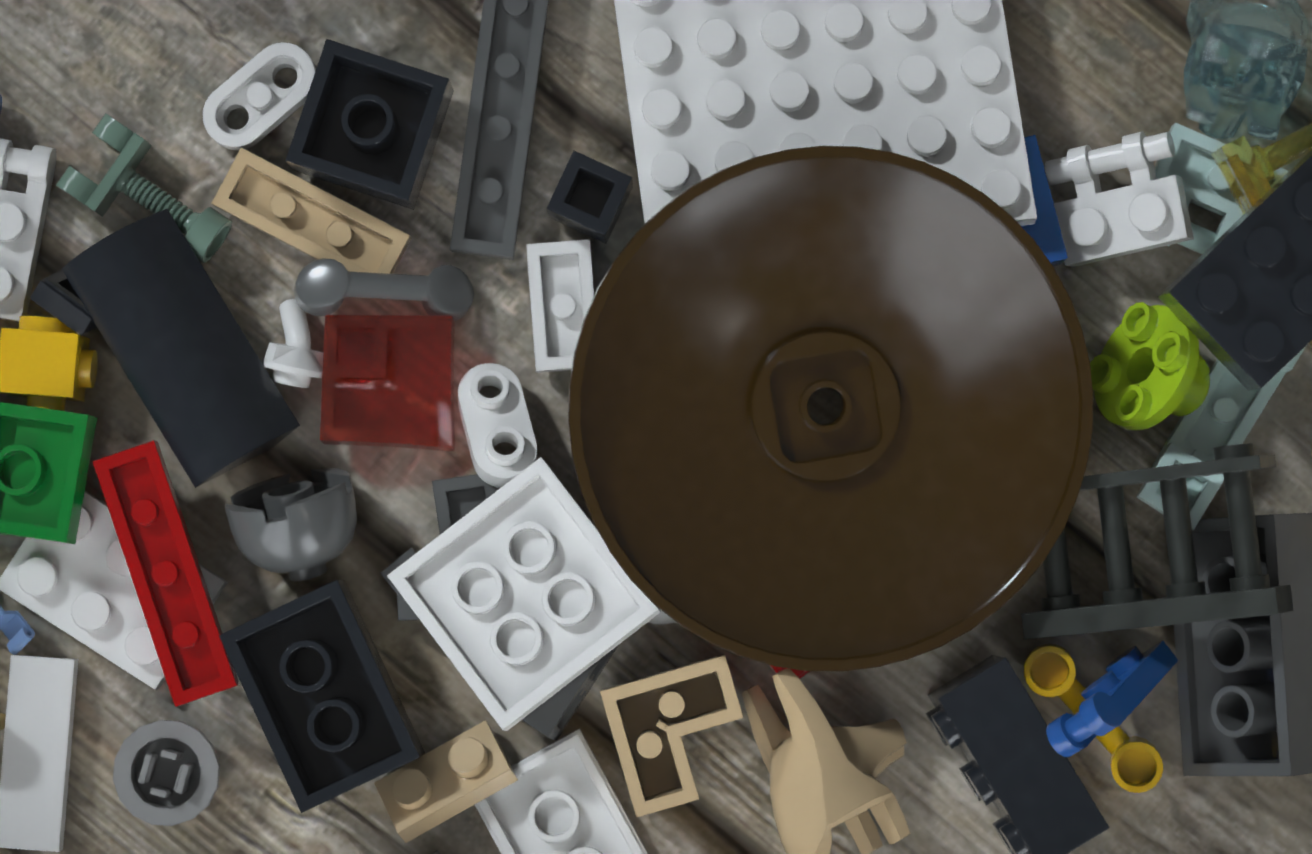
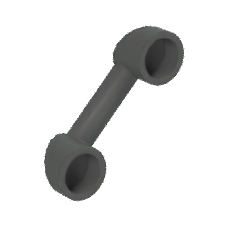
(327, 282)

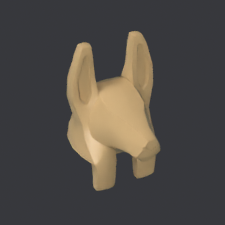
(825, 771)

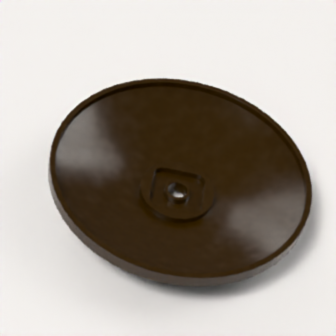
(951, 433)

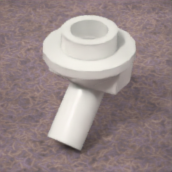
(295, 360)

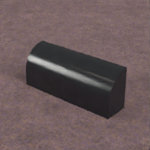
(180, 347)

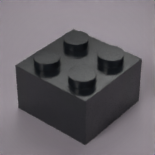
(370, 124)

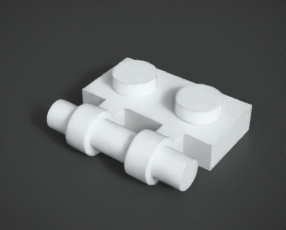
(1125, 218)

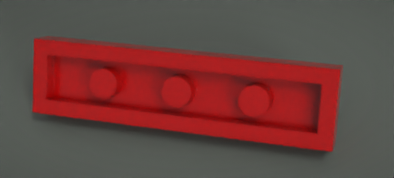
(165, 572)

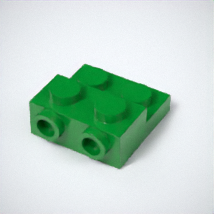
(43, 471)

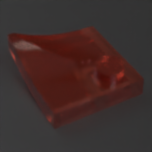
(388, 381)

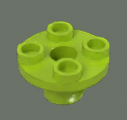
(1149, 369)

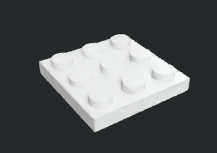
(522, 594)

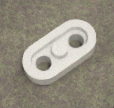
(256, 91)
(496, 421)

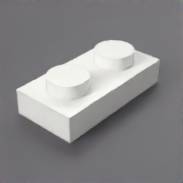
(559, 299)

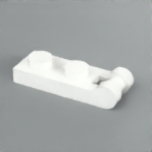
(22, 223)

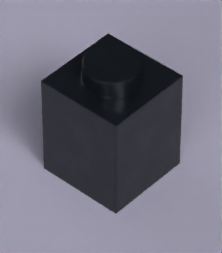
(590, 197)

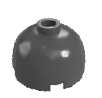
(295, 523)

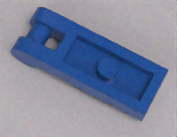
(1111, 698)

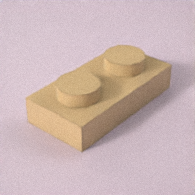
(445, 781)

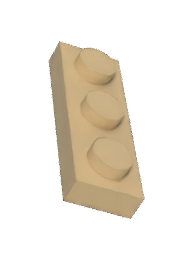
(308, 217)

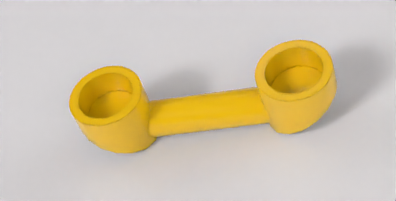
(1133, 759)

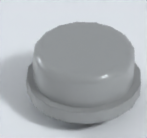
(166, 772)

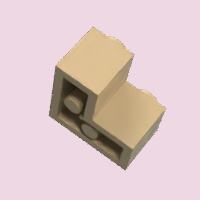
(651, 717)

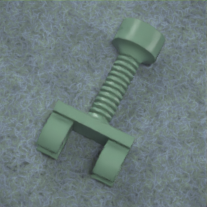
(202, 230)

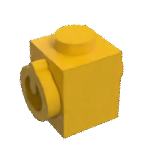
(46, 363)

